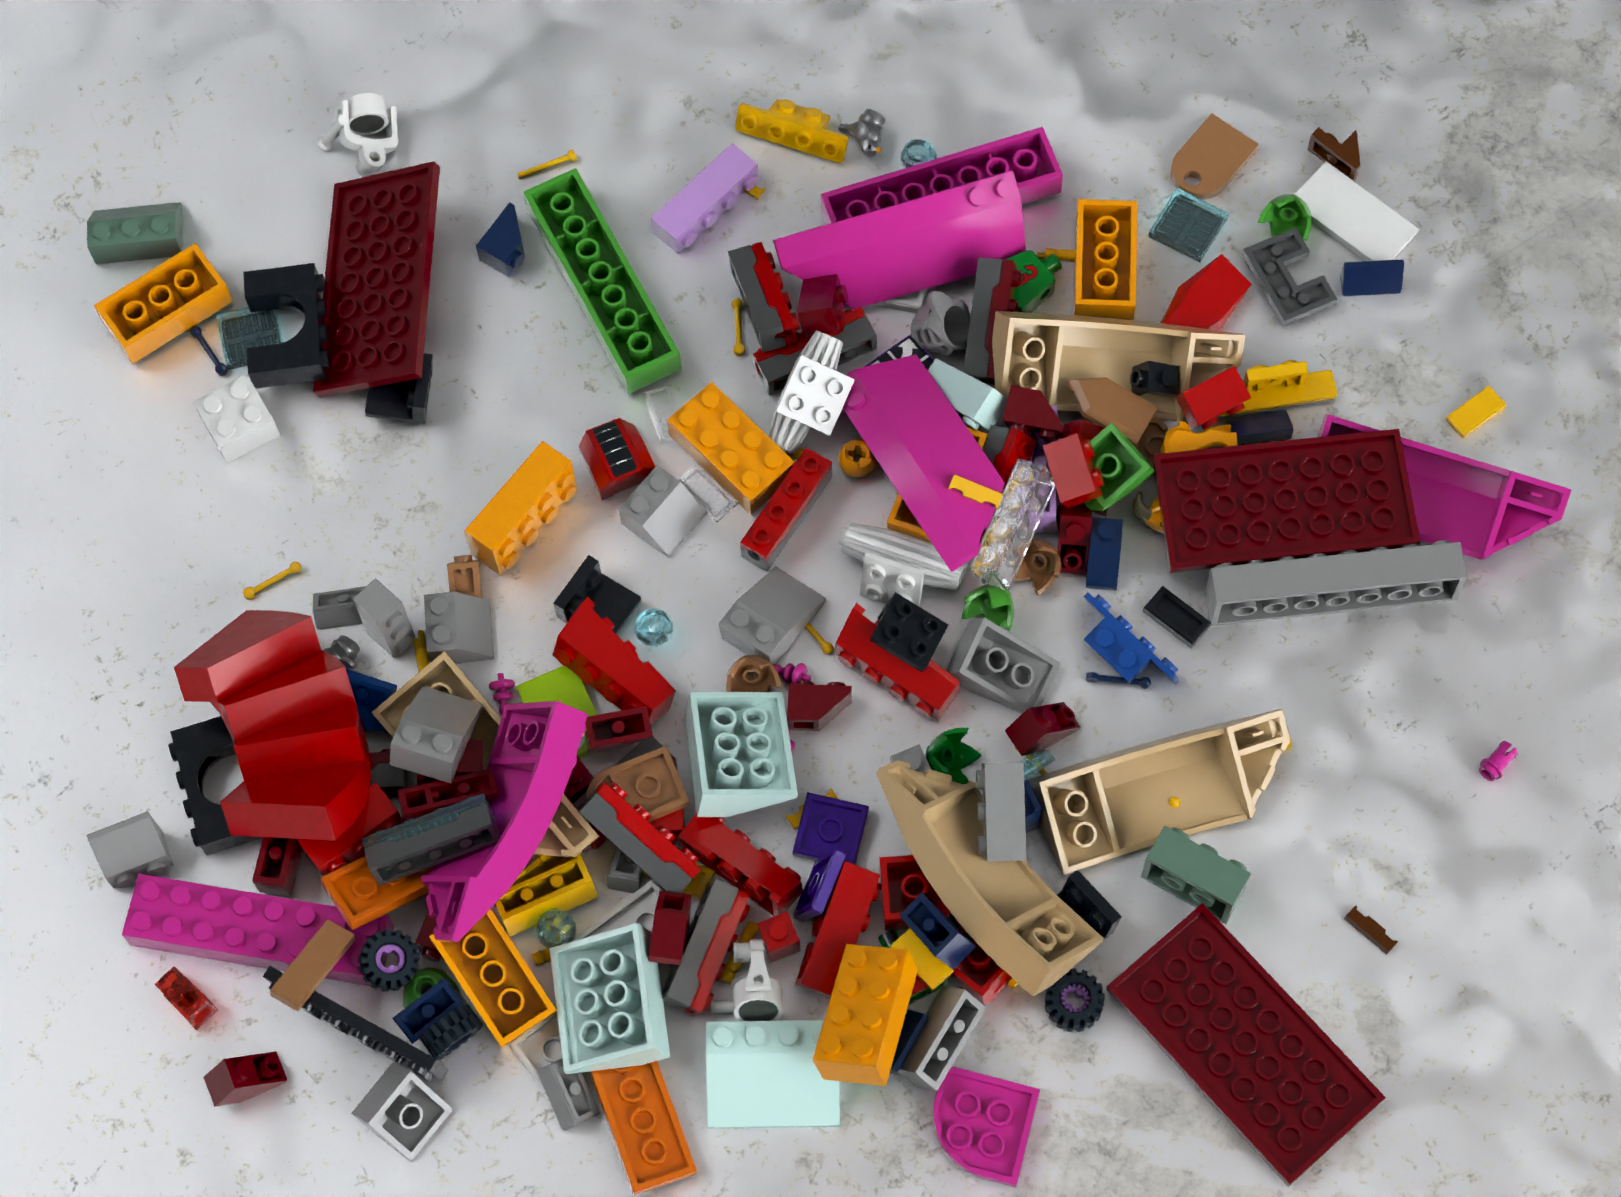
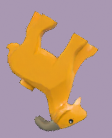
(1178, 440)

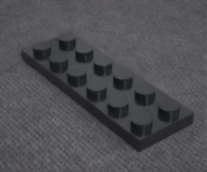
(368, 1033)

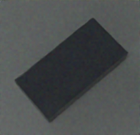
(1177, 617)

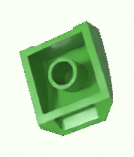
(1120, 466)

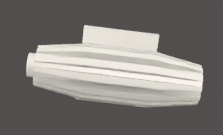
(811, 394)
(897, 563)

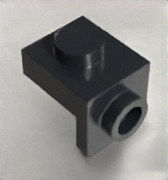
(1155, 379)

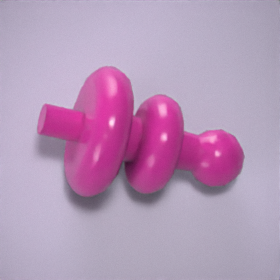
(793, 674)
(502, 686)

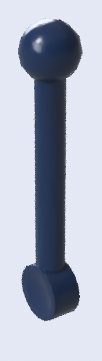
(220, 368)
(1144, 682)

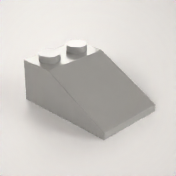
(770, 616)
(1002, 666)
(434, 734)

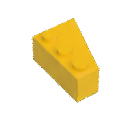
(545, 886)

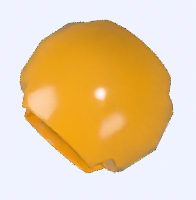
(847, 454)

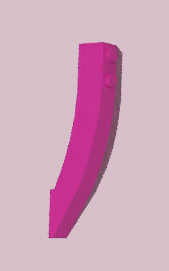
(912, 241)
(920, 449)
(1469, 498)
(531, 770)

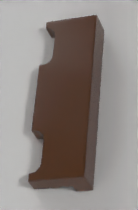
(1371, 930)

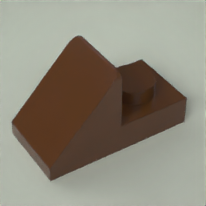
(1341, 156)

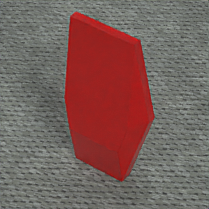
(1208, 296)

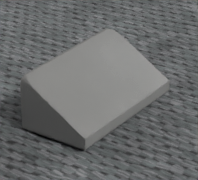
(336, 608)
(567, 1095)

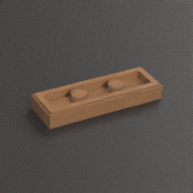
(312, 965)

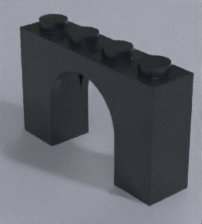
(304, 355)
(196, 751)

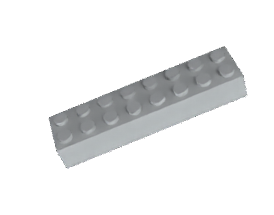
(1335, 583)

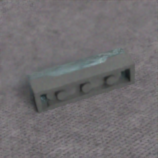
(431, 839)

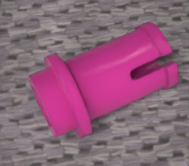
(1497, 762)

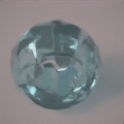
(915, 148)
(646, 620)
(555, 928)

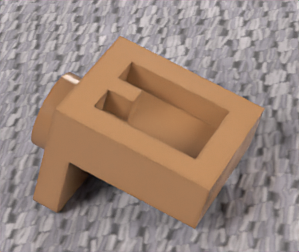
(465, 576)

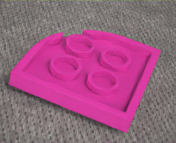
(984, 1123)

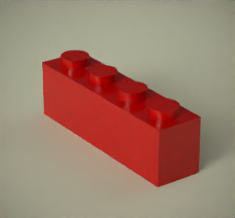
(610, 665)
(927, 690)
(741, 863)
(837, 926)

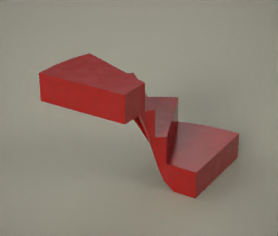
(288, 723)

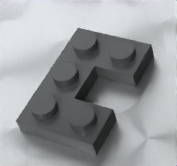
(1268, 265)

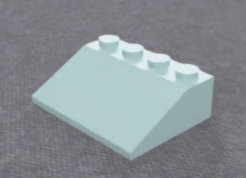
(739, 752)
(609, 1001)
(766, 1076)

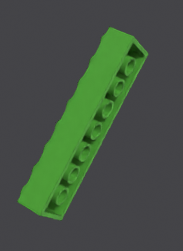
(602, 281)

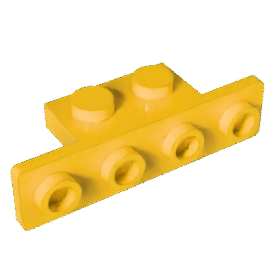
(793, 127)
(1286, 386)

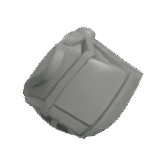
(941, 324)

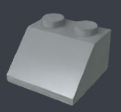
(661, 511)
(458, 626)
(130, 849)
(402, 1110)

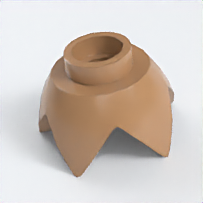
(1040, 573)
(761, 680)

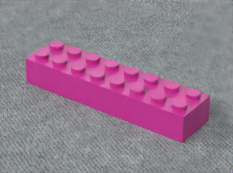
(1025, 153)
(237, 925)

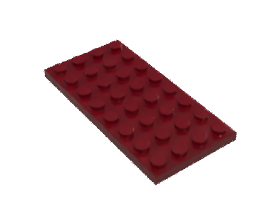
(379, 278)
(1285, 499)
(1245, 1044)

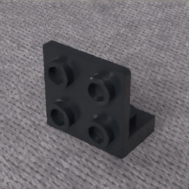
(402, 399)
(608, 596)
(908, 632)
(1089, 904)

